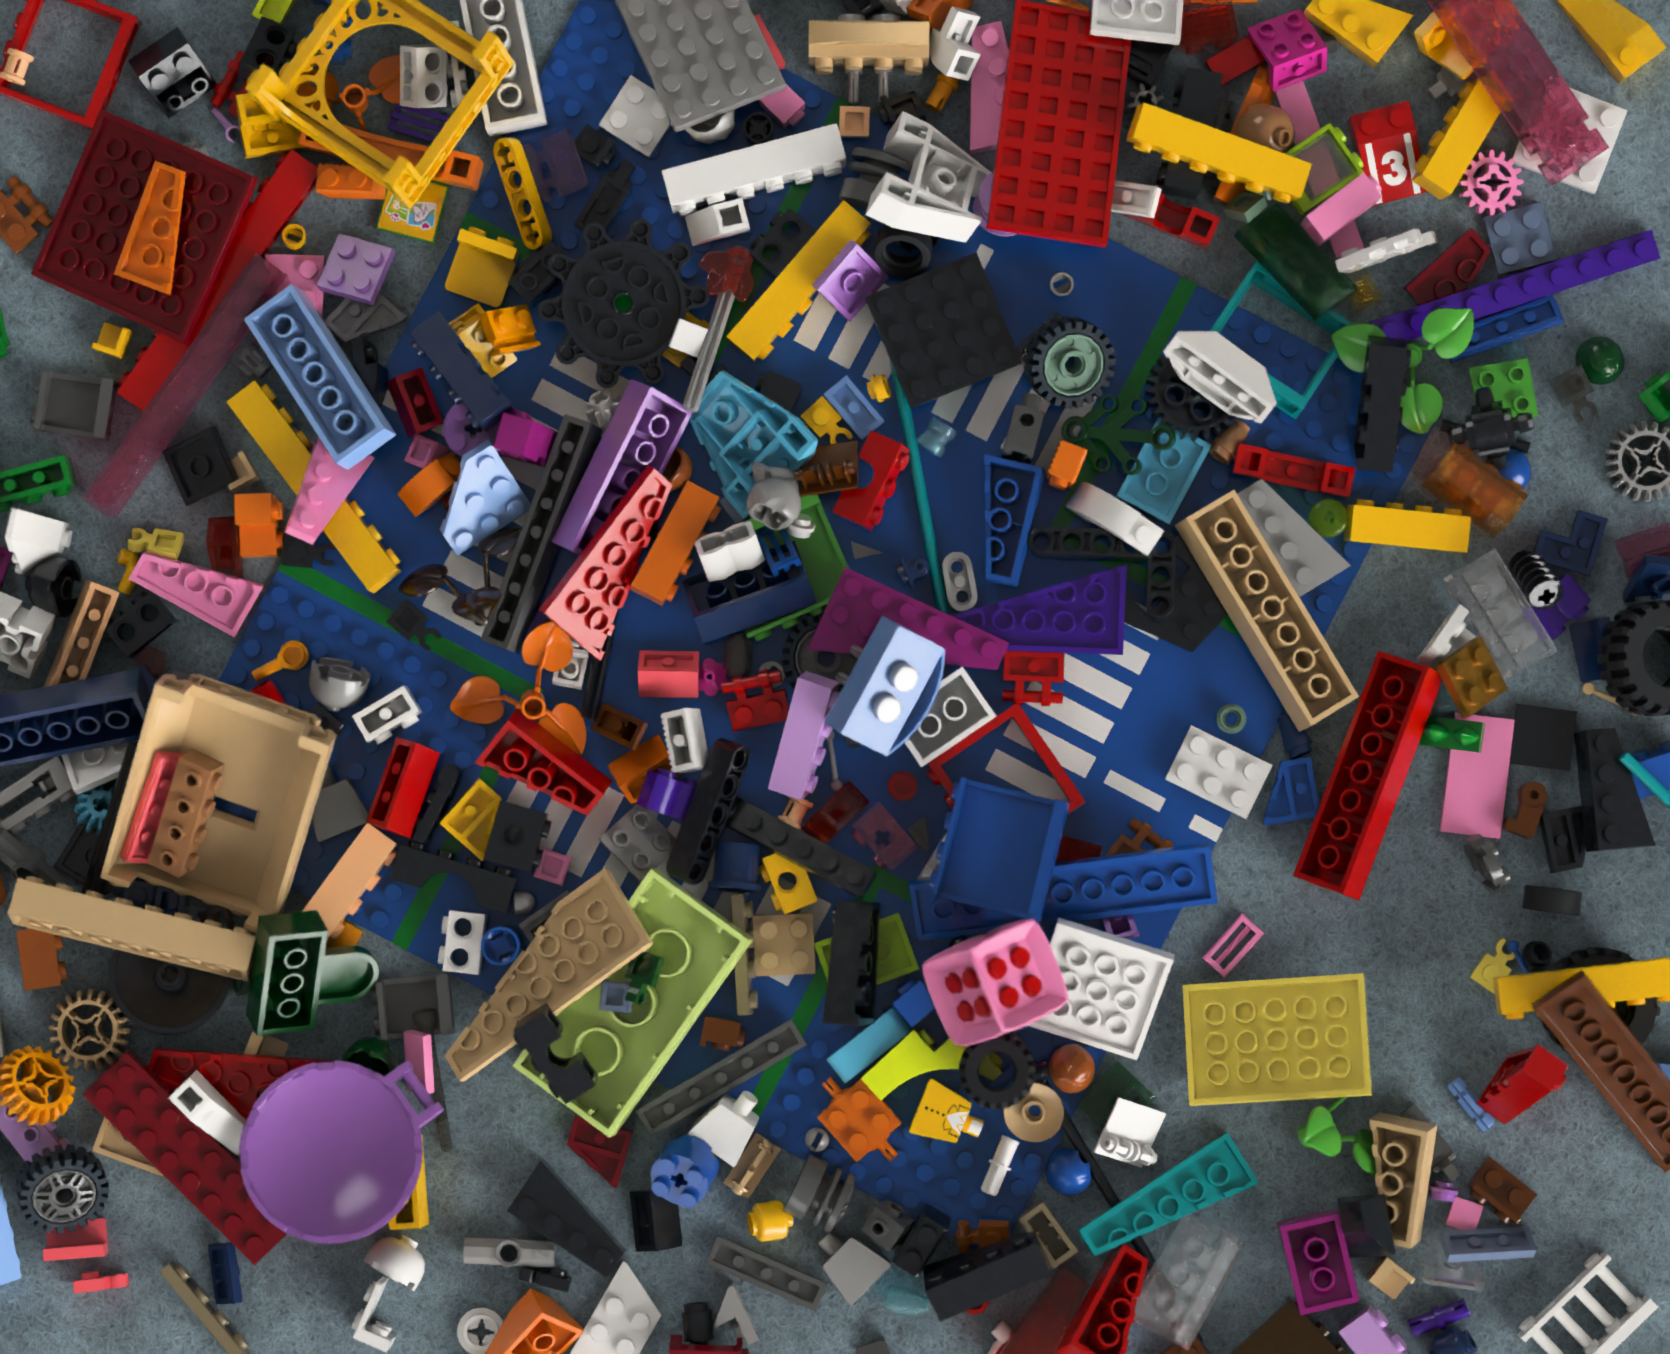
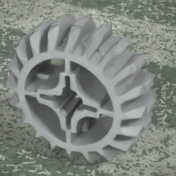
(1633, 455)

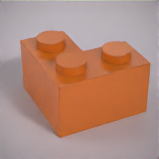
(259, 524)

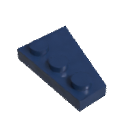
(1649, 578)

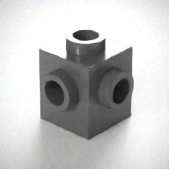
(887, 1224)

